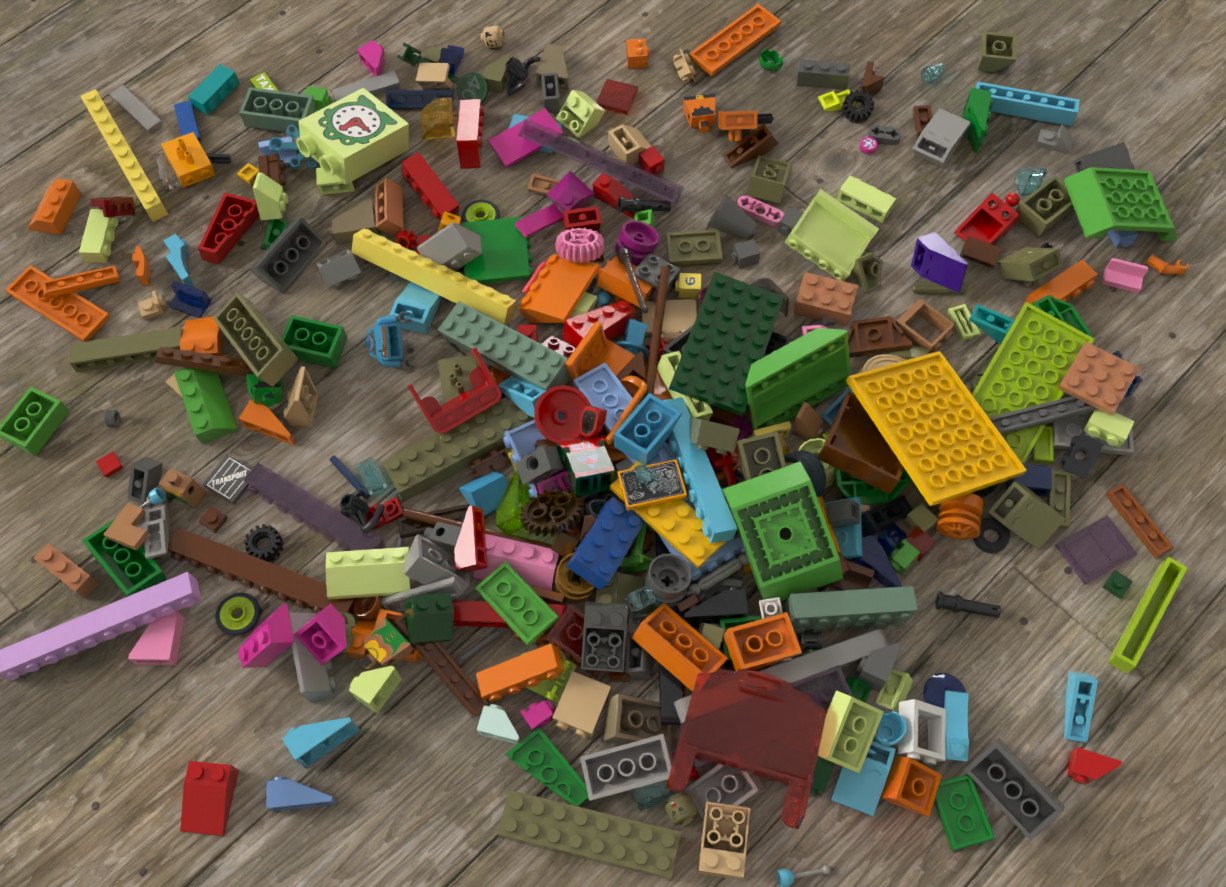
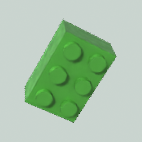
(33, 421)

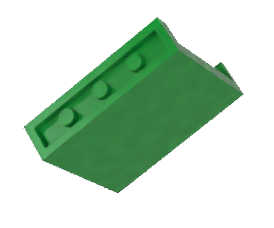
(503, 252)

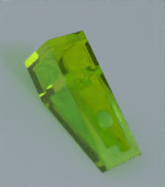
(510, 506)

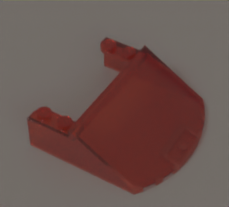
(755, 727)

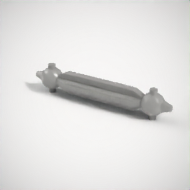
(718, 575)

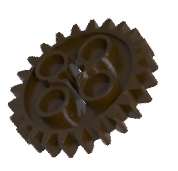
(552, 512)

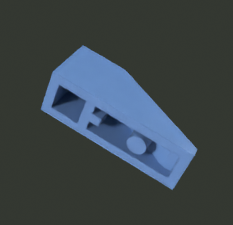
(290, 795)

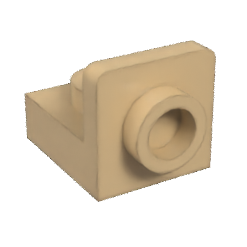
(152, 307)

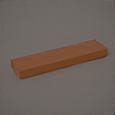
(1139, 521)

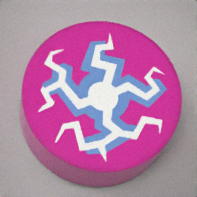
(868, 145)

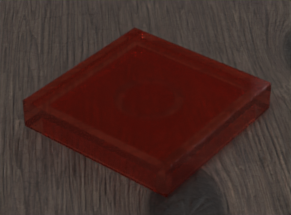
(617, 96)

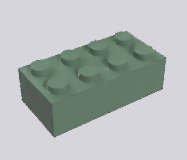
(275, 109)

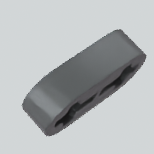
(884, 134)

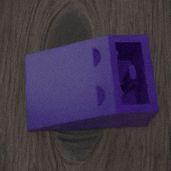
(939, 262)

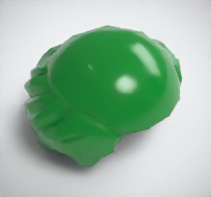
(770, 60)

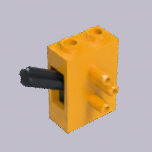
(190, 160)

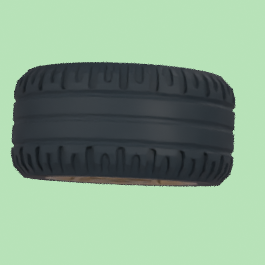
(812, 467)

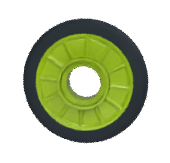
(480, 206)
(241, 625)

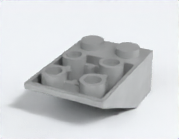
(940, 138)

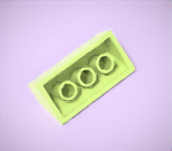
(366, 573)

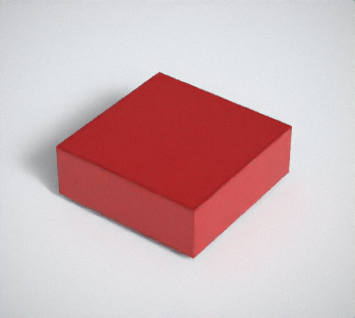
(109, 464)

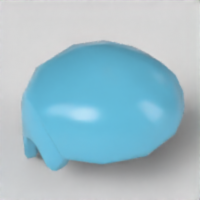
(891, 729)

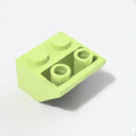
(580, 113)

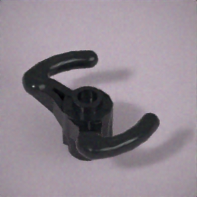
(518, 71)
(355, 507)

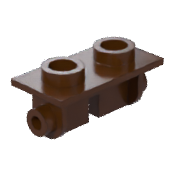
(496, 459)

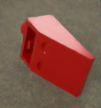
(988, 222)

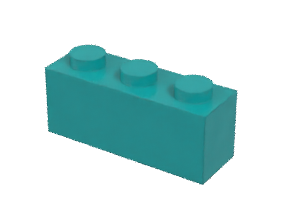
(214, 89)

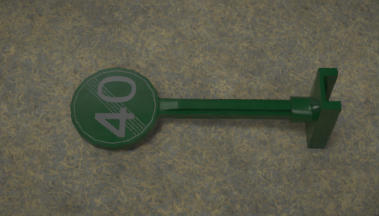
(469, 86)

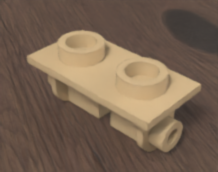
(682, 61)

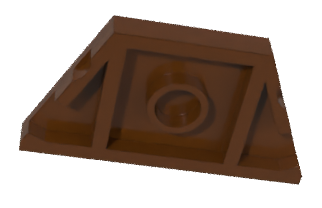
(876, 336)

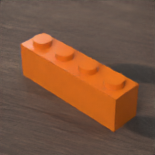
(1067, 284)
(520, 672)

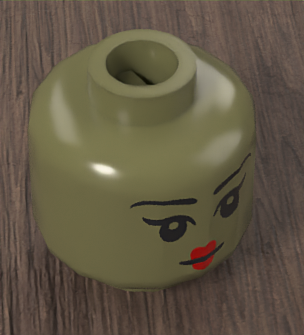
(680, 809)

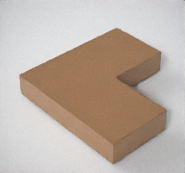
(124, 528)

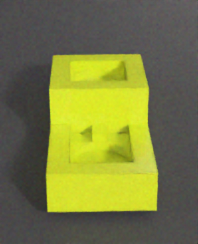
(832, 101)

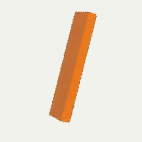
(80, 281)

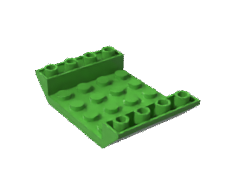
(1118, 201)

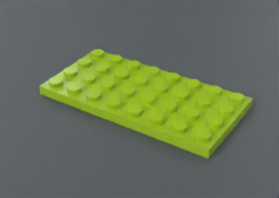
(1028, 370)

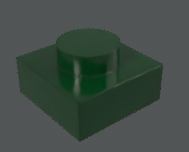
(1117, 584)

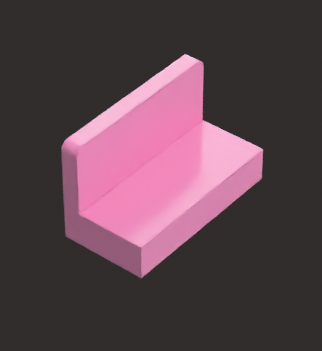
(1124, 275)

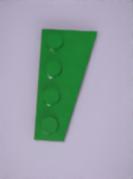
(548, 766)

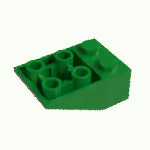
(977, 112)

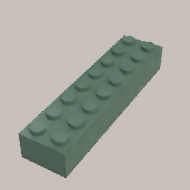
(504, 347)

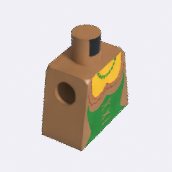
(177, 486)
(385, 646)

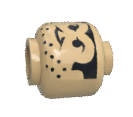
(493, 36)

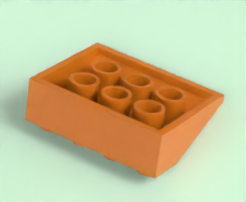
(557, 290)

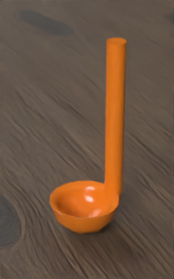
(636, 388)

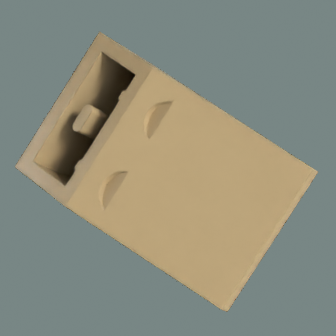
(724, 841)

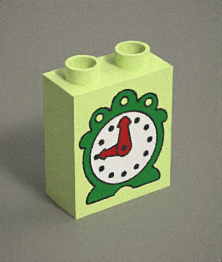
(353, 136)

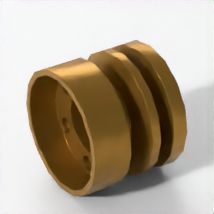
(573, 591)

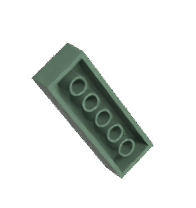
(851, 608)

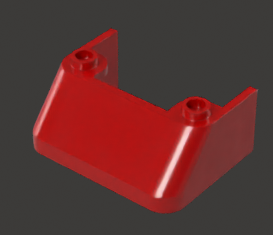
(466, 405)

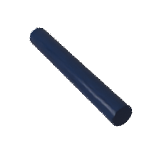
(349, 476)

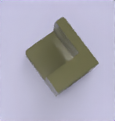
(920, 517)

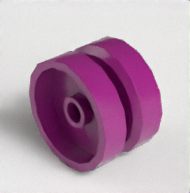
(639, 238)

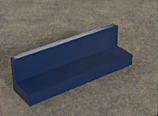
(415, 97)

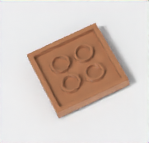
(1098, 378)

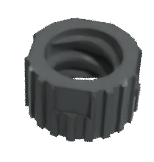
(112, 418)

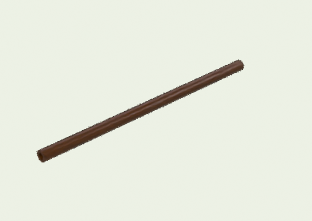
(657, 330)
(433, 519)

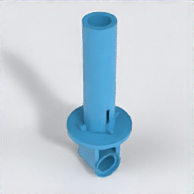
(634, 338)

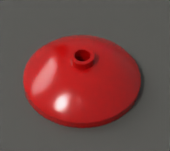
(560, 400)

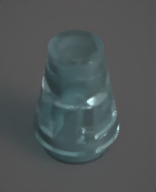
(931, 72)

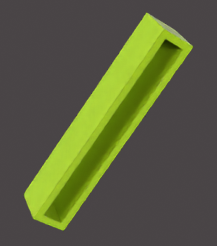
(1147, 615)

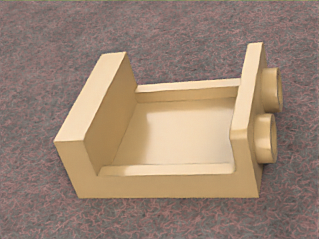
(581, 705)

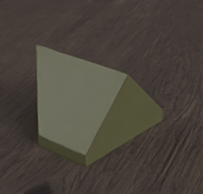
(868, 272)

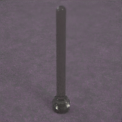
(625, 257)

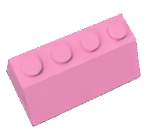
(531, 562)

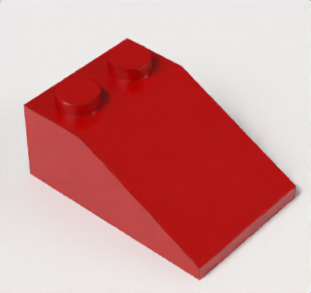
(207, 797)

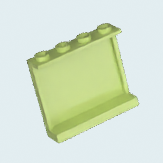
(831, 235)

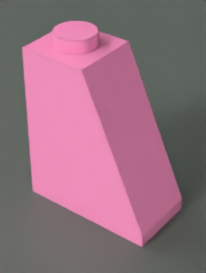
(159, 642)

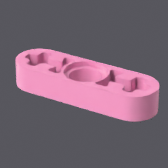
(774, 212)

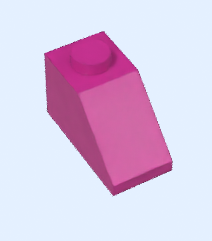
(372, 57)

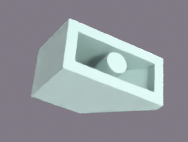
(496, 725)

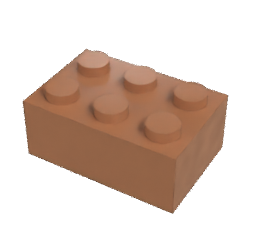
(825, 298)

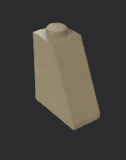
(551, 62)
(353, 221)

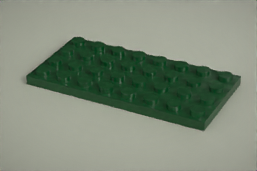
(725, 341)

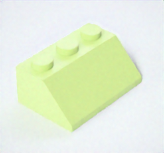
(848, 731)

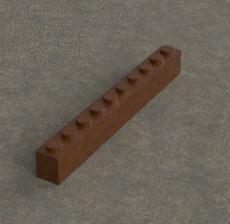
(254, 572)

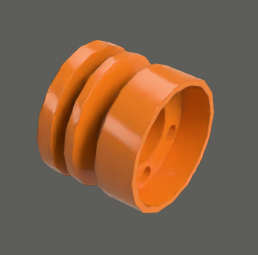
(961, 517)

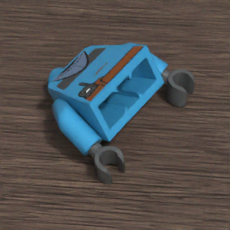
(386, 343)

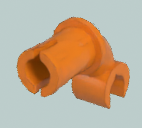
(1164, 268)

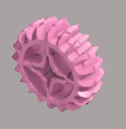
(580, 245)

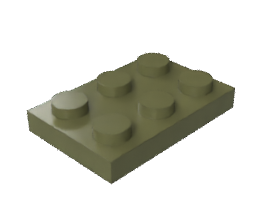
(694, 247)

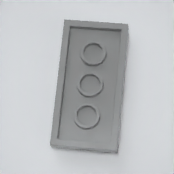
(1066, 429)

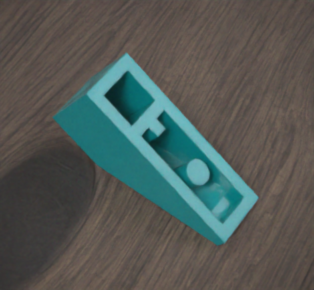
(991, 322)

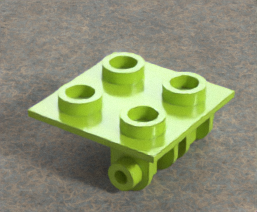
(555, 687)

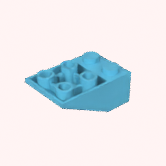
(421, 305)
(863, 789)

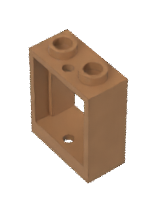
(932, 316)

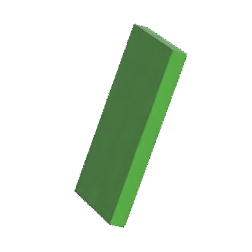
(517, 603)

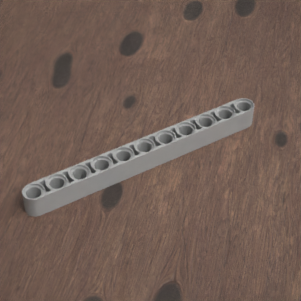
(815, 662)

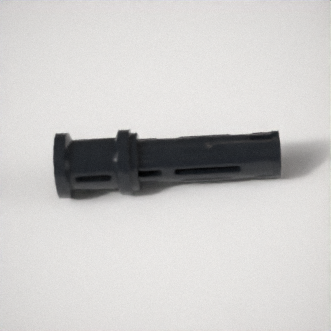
(634, 205)
(958, 604)

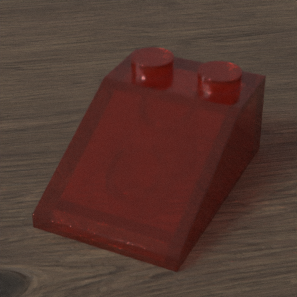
(568, 636)

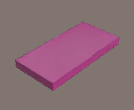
(513, 148)

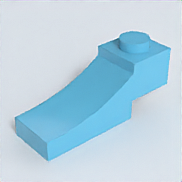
(178, 257)
(956, 725)

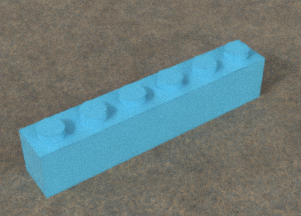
(1031, 104)

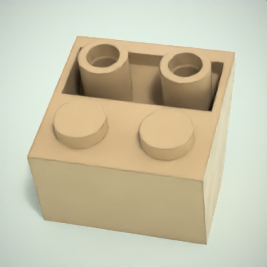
(627, 143)

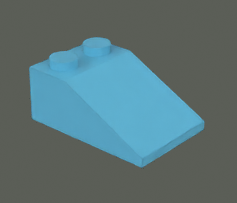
(315, 740)

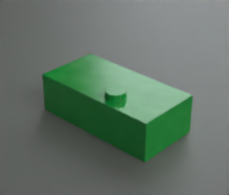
(123, 564)

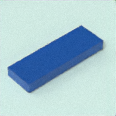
(187, 119)

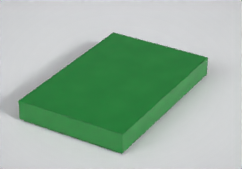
(962, 813)

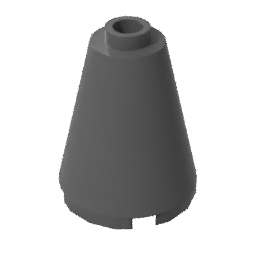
(732, 219)

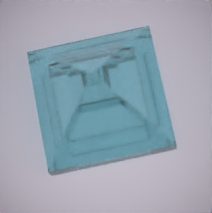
(644, 474)

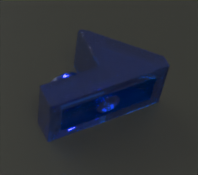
(452, 56)

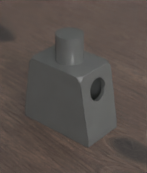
(443, 535)

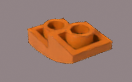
(143, 270)

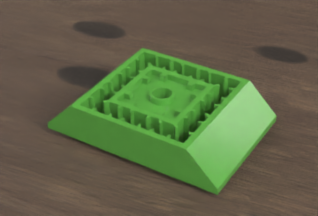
(777, 502)

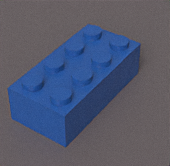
(606, 543)

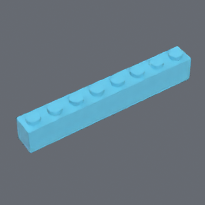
(700, 480)

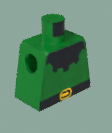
(262, 392)

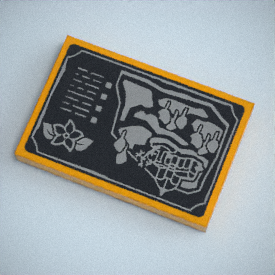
(664, 489)

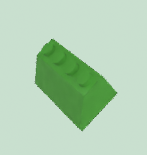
(205, 403)

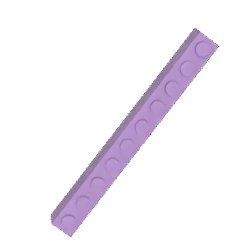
(98, 626)

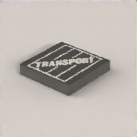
(228, 479)

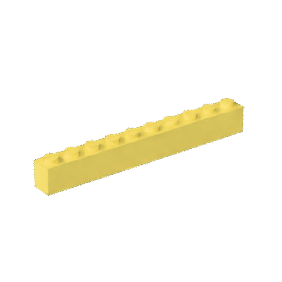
(124, 156)
(432, 276)

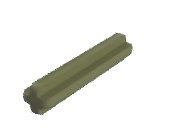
(932, 287)

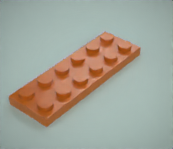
(734, 39)
(67, 310)

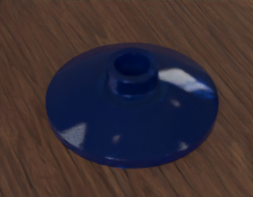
(934, 688)

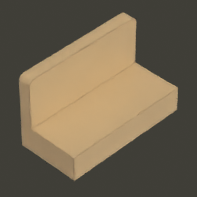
(434, 76)

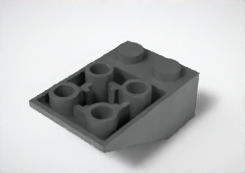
(604, 636)

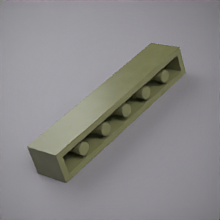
(122, 349)

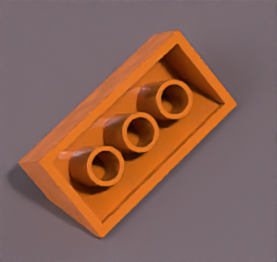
(678, 646)

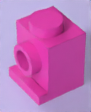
(538, 715)

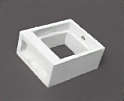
(936, 731)

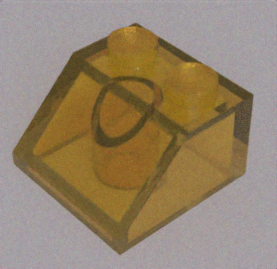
(438, 119)

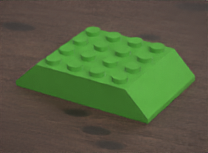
(797, 373)

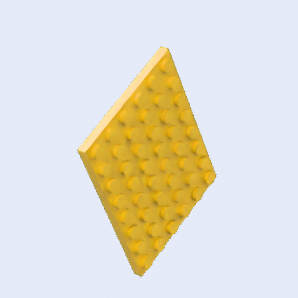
(935, 427)

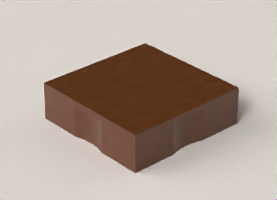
(859, 447)

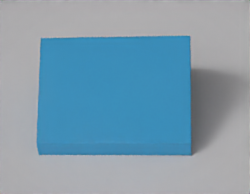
(485, 492)

